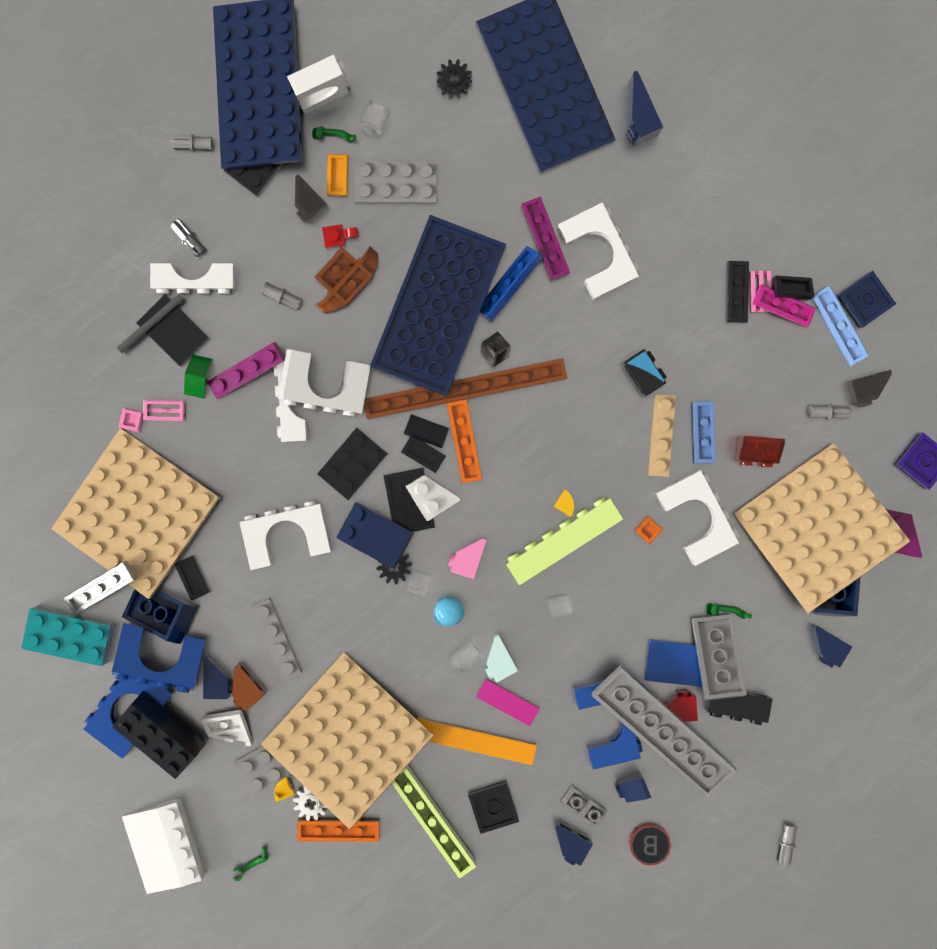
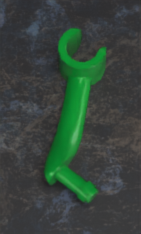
(318, 133)
(713, 609)
(251, 864)

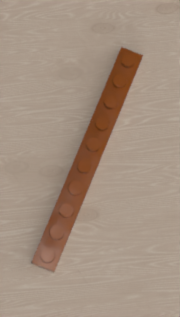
(466, 388)

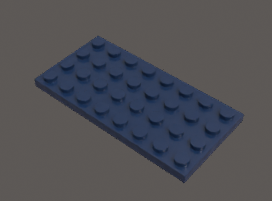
(545, 82)
(253, 91)
(438, 305)

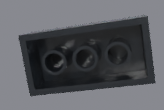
(159, 735)

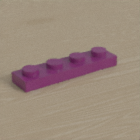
(545, 238)
(246, 370)

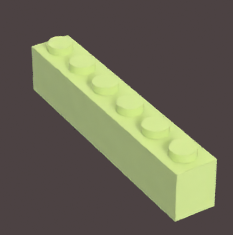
(563, 541)
(434, 822)

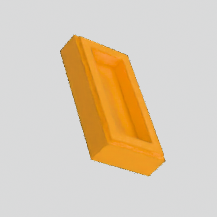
(337, 175)

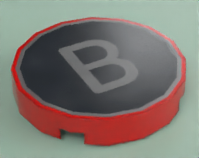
(650, 844)

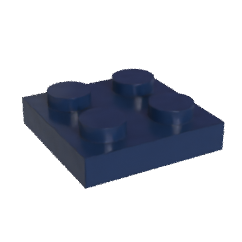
(867, 299)

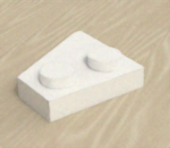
(430, 497)
(228, 726)

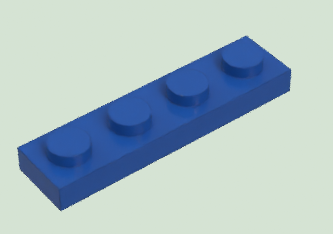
(510, 282)

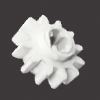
(308, 809)

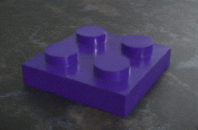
(921, 461)

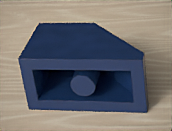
(830, 647)
(216, 680)
(633, 787)
(572, 844)

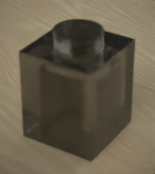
(495, 349)

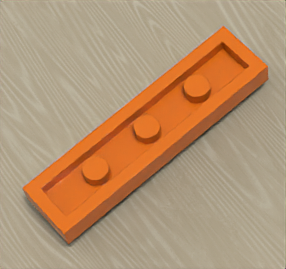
(464, 441)
(335, 831)

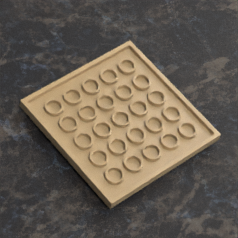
(135, 511)
(821, 528)
(347, 740)

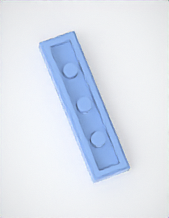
(840, 326)

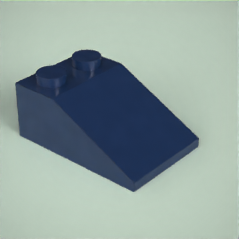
(642, 116)
(375, 535)
(161, 615)

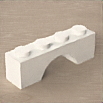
(219, 277)
(292, 427)

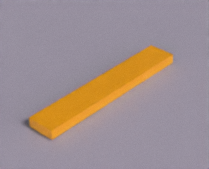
(480, 742)

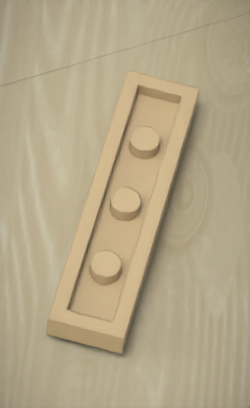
(662, 435)

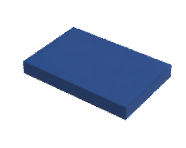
(672, 663)

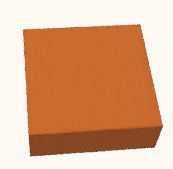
(648, 530)

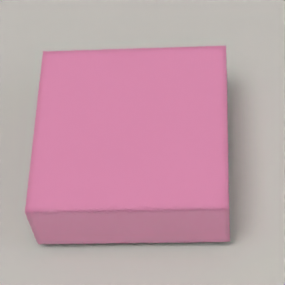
(131, 420)

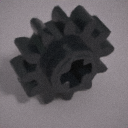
(454, 86)
(396, 574)

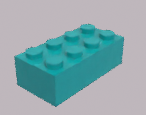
(68, 636)

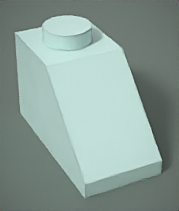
(499, 661)

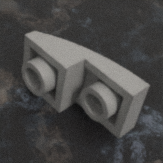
(583, 806)

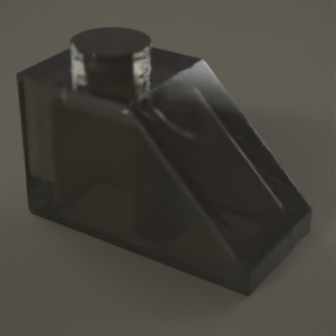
(307, 201)
(868, 388)

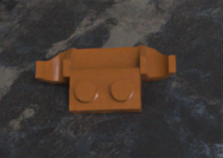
(345, 277)

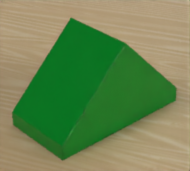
(197, 376)

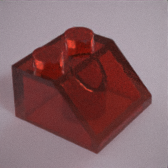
(759, 449)

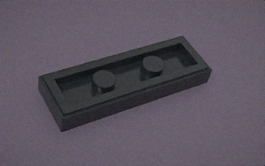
(737, 291)

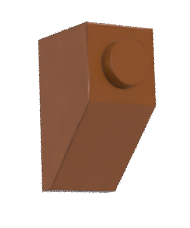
(245, 688)

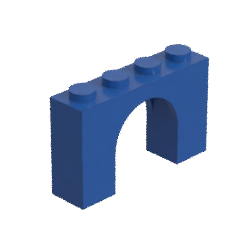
(128, 664)
(100, 724)
(615, 751)

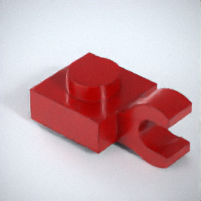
(335, 235)

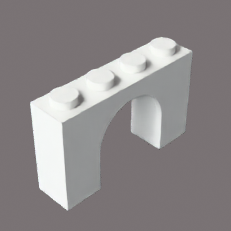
(319, 83)
(598, 222)
(295, 385)
(309, 518)
(720, 535)

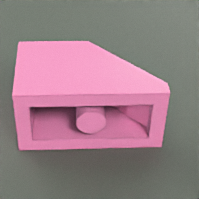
(467, 559)

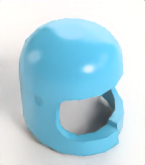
(448, 611)

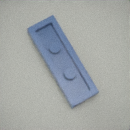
(704, 432)

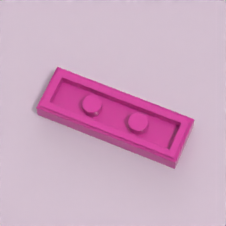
(785, 307)
(507, 702)

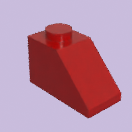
(684, 705)

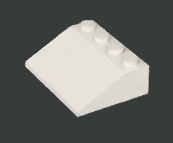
(164, 846)

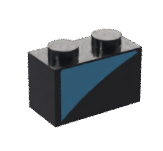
(644, 372)

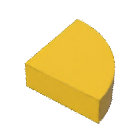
(565, 503)
(283, 790)

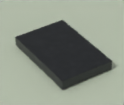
(175, 332)
(401, 504)

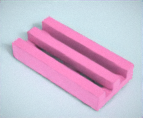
(760, 274)
(158, 410)

